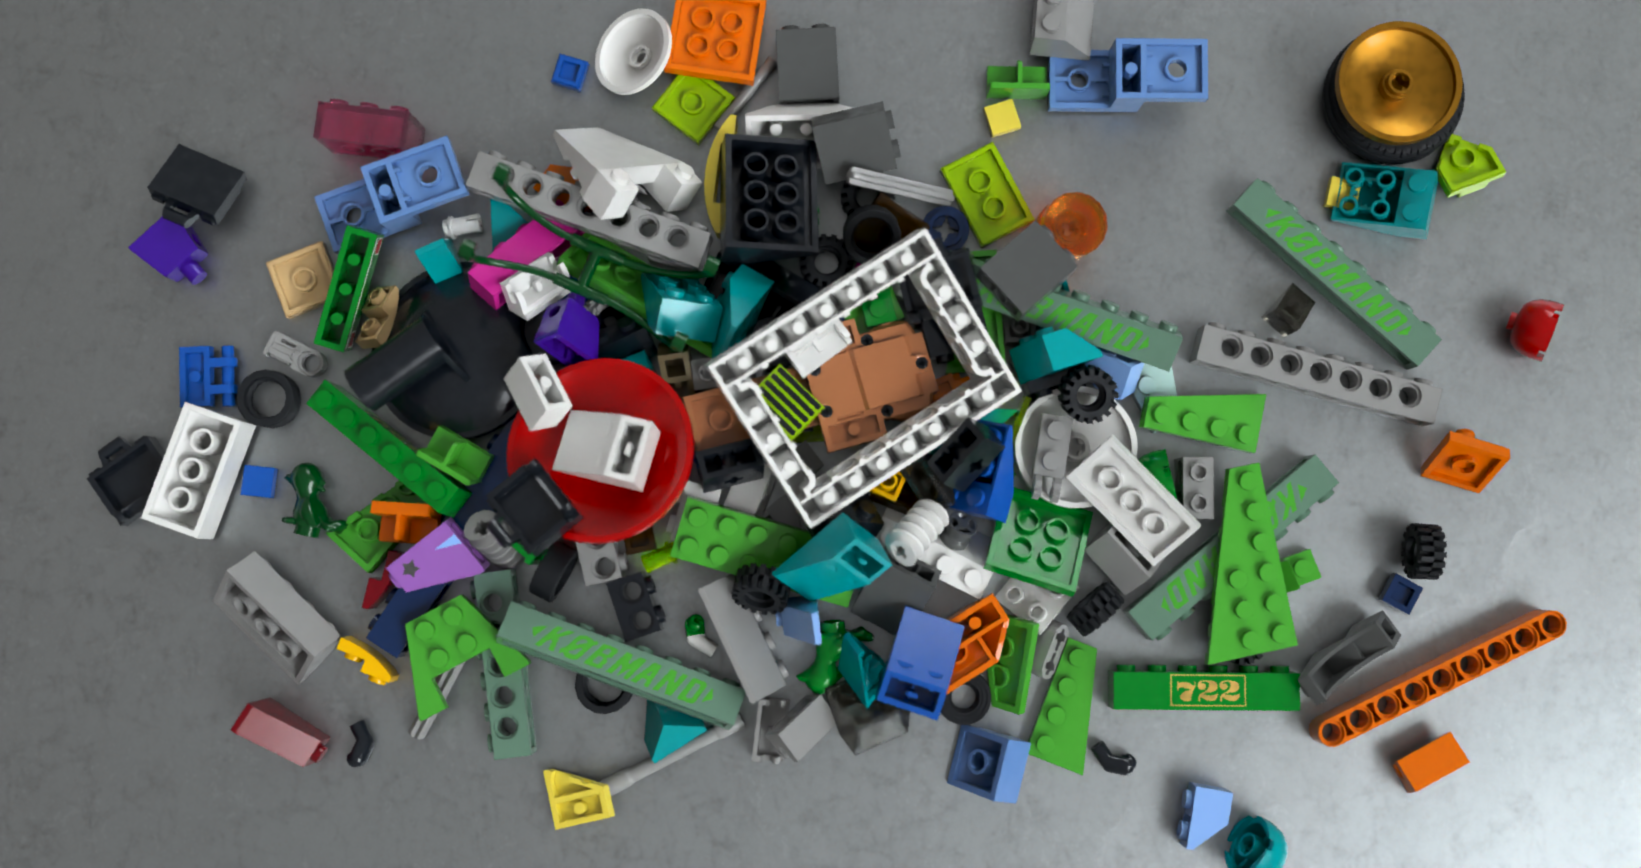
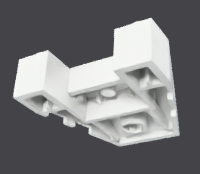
(612, 166)

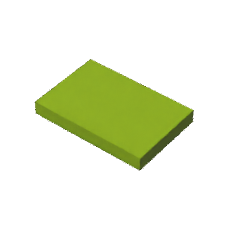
(987, 195)

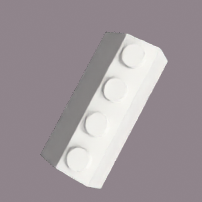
(198, 471)
(959, 568)

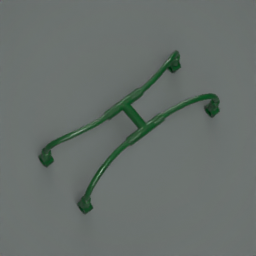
(596, 252)

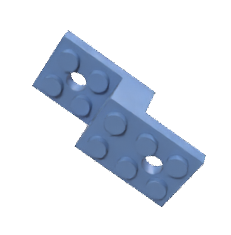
(1130, 75)
(394, 191)

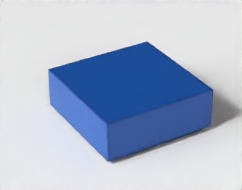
(570, 72)
(259, 481)

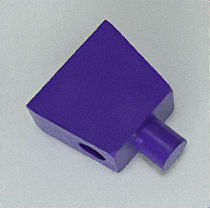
(172, 251)
(569, 331)

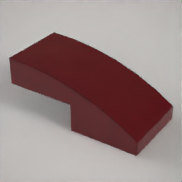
(379, 588)

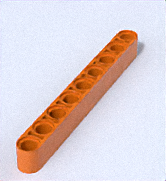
(1451, 676)

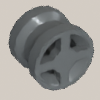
(959, 531)

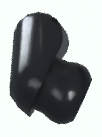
(363, 746)

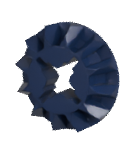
(956, 221)

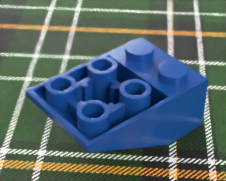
(994, 488)
(920, 663)

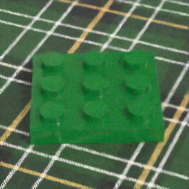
(1040, 543)

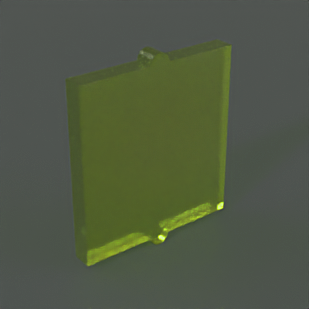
(1019, 415)

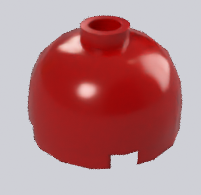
(1533, 327)

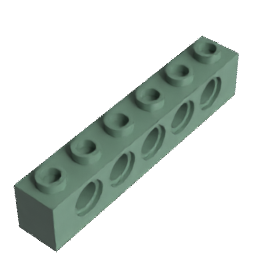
(501, 742)

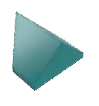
(860, 668)
(668, 730)

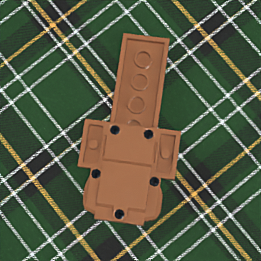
(868, 382)

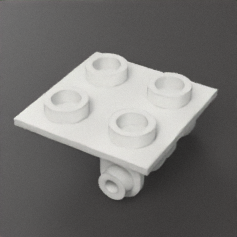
(1032, 602)

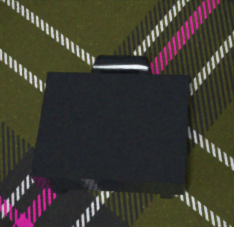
(196, 186)
(961, 266)
(127, 479)
(532, 508)

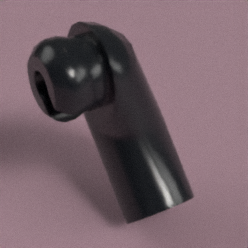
(1113, 764)

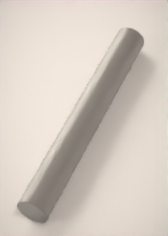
(747, 92)

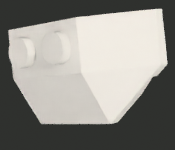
(788, 120)

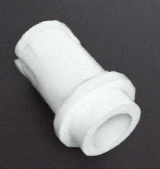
(462, 225)

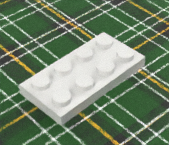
(1133, 500)

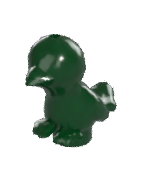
(309, 511)

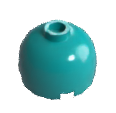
(1256, 845)

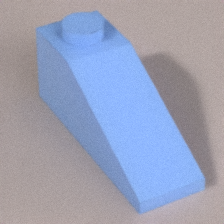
(801, 620)

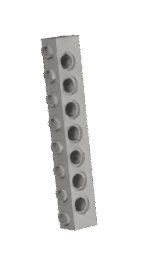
(689, 255)
(1422, 396)

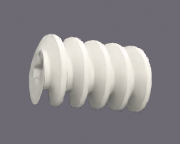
(916, 531)

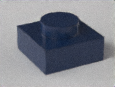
(1400, 593)

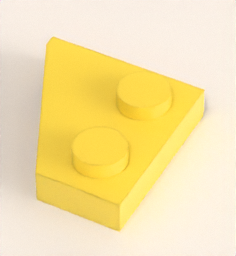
(576, 799)

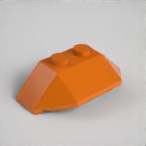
(981, 640)

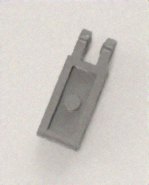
(1051, 454)

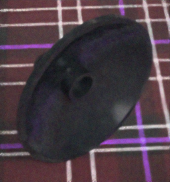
(444, 359)

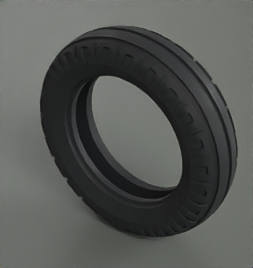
(1373, 150)

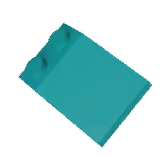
(742, 304)

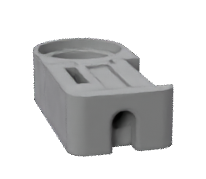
(294, 354)

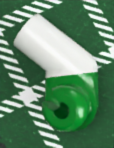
(696, 635)

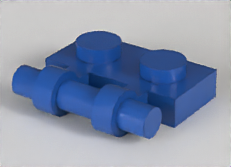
(198, 376)

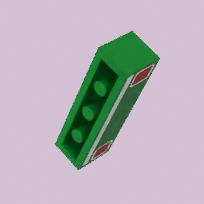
(348, 288)

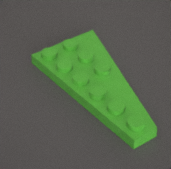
(1248, 583)

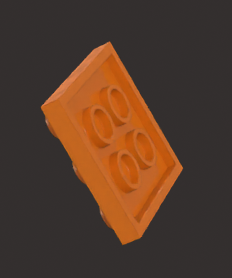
(716, 39)

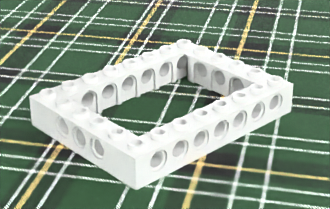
(986, 389)

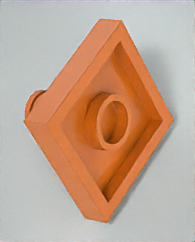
(1465, 461)

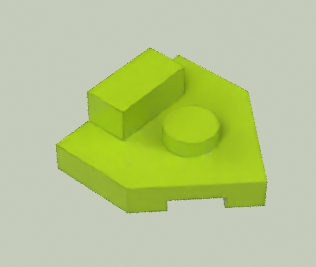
(1467, 167)

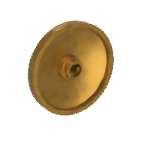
(1398, 83)

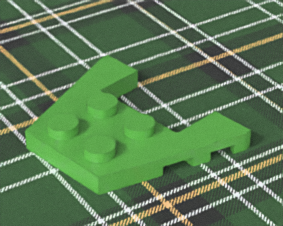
(447, 639)

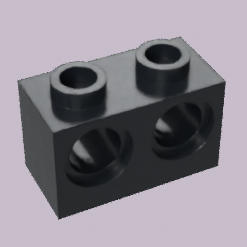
(627, 608)

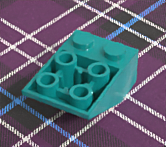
(1389, 199)
(681, 307)
(834, 561)

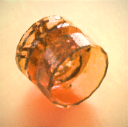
(1085, 221)

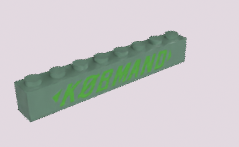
(1334, 274)
(1100, 324)
(1193, 577)
(621, 665)

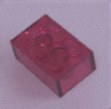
(366, 129)

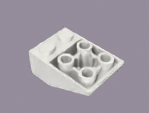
(607, 448)

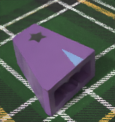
(437, 559)

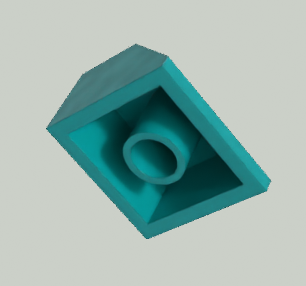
(1051, 352)

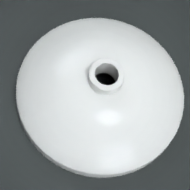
(633, 51)

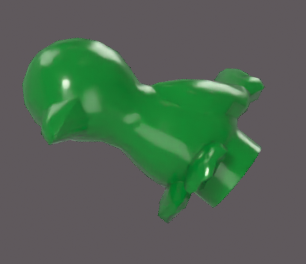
(823, 670)

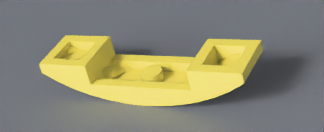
(712, 173)

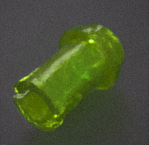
(658, 557)

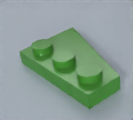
(1012, 674)

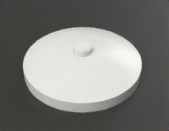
(1083, 442)

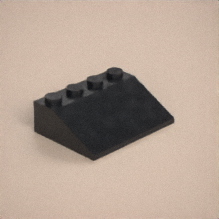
(767, 198)

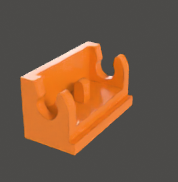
(1430, 763)

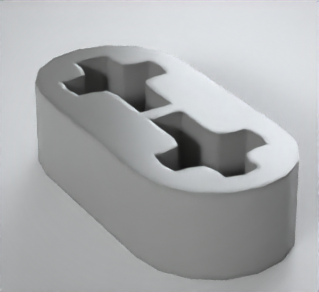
(1049, 649)

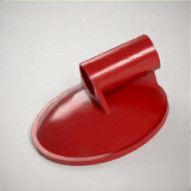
(614, 388)

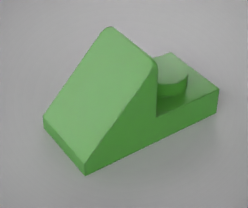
(1299, 569)

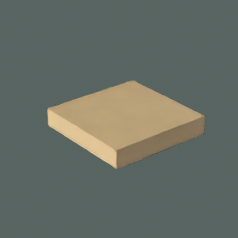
(302, 279)

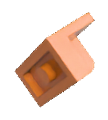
(405, 521)

